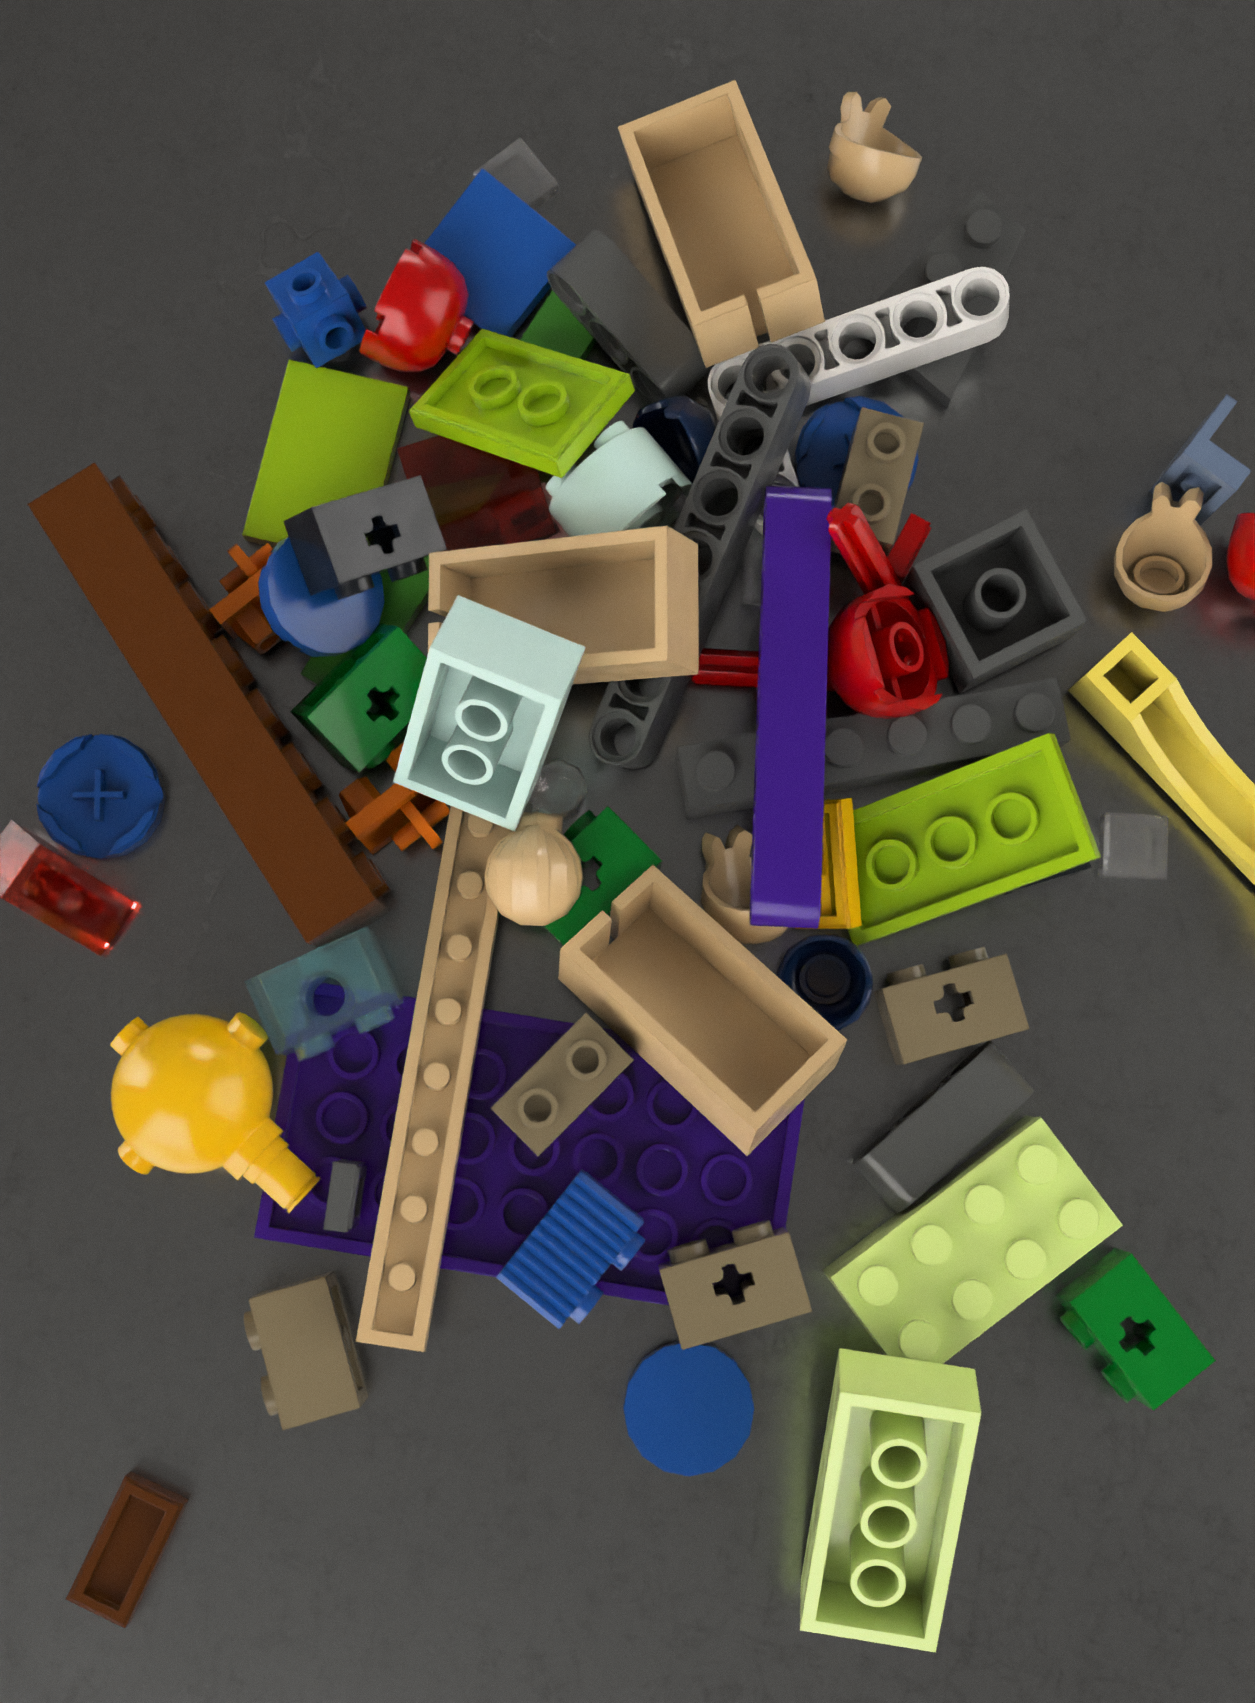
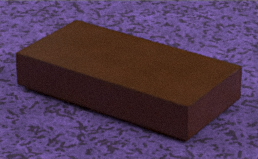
(127, 1549)

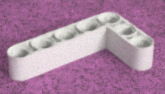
(893, 350)

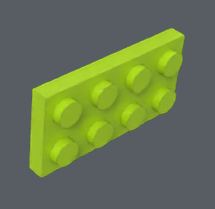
(968, 838)

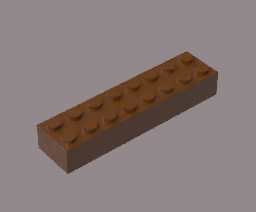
(206, 702)

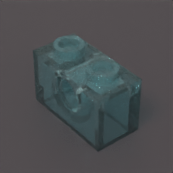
(287, 992)

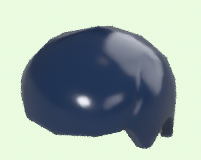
(681, 430)
(829, 977)

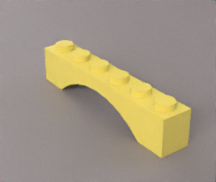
(1163, 733)

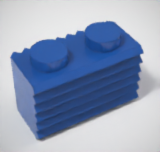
(572, 1250)

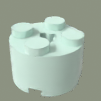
(618, 486)

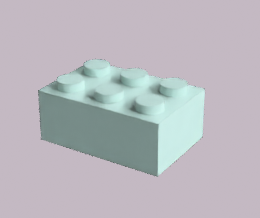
(486, 712)

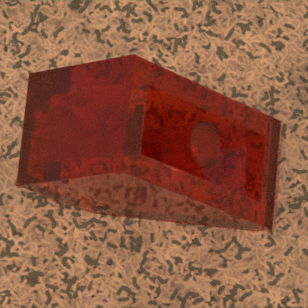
(60, 890)

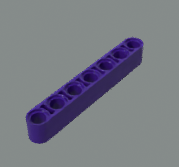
(791, 709)

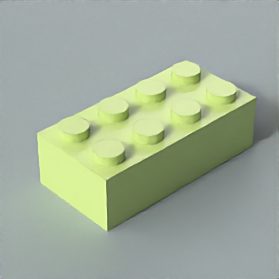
(973, 1246)
(889, 1499)

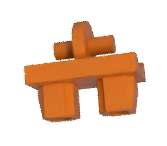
(241, 609)
(393, 815)

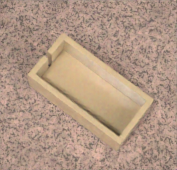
(722, 223)
(612, 592)
(700, 1009)

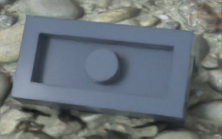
(1205, 465)

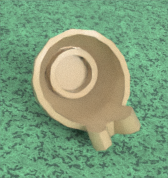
(865, 156)
(1164, 553)
(534, 871)
(728, 886)

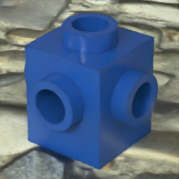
(317, 310)

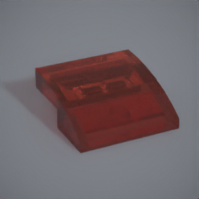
(478, 494)

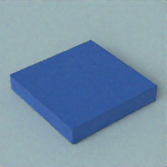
(500, 252)

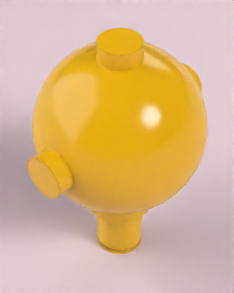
(201, 1100)

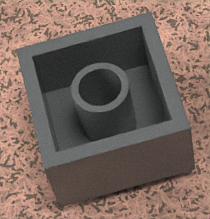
(996, 599)

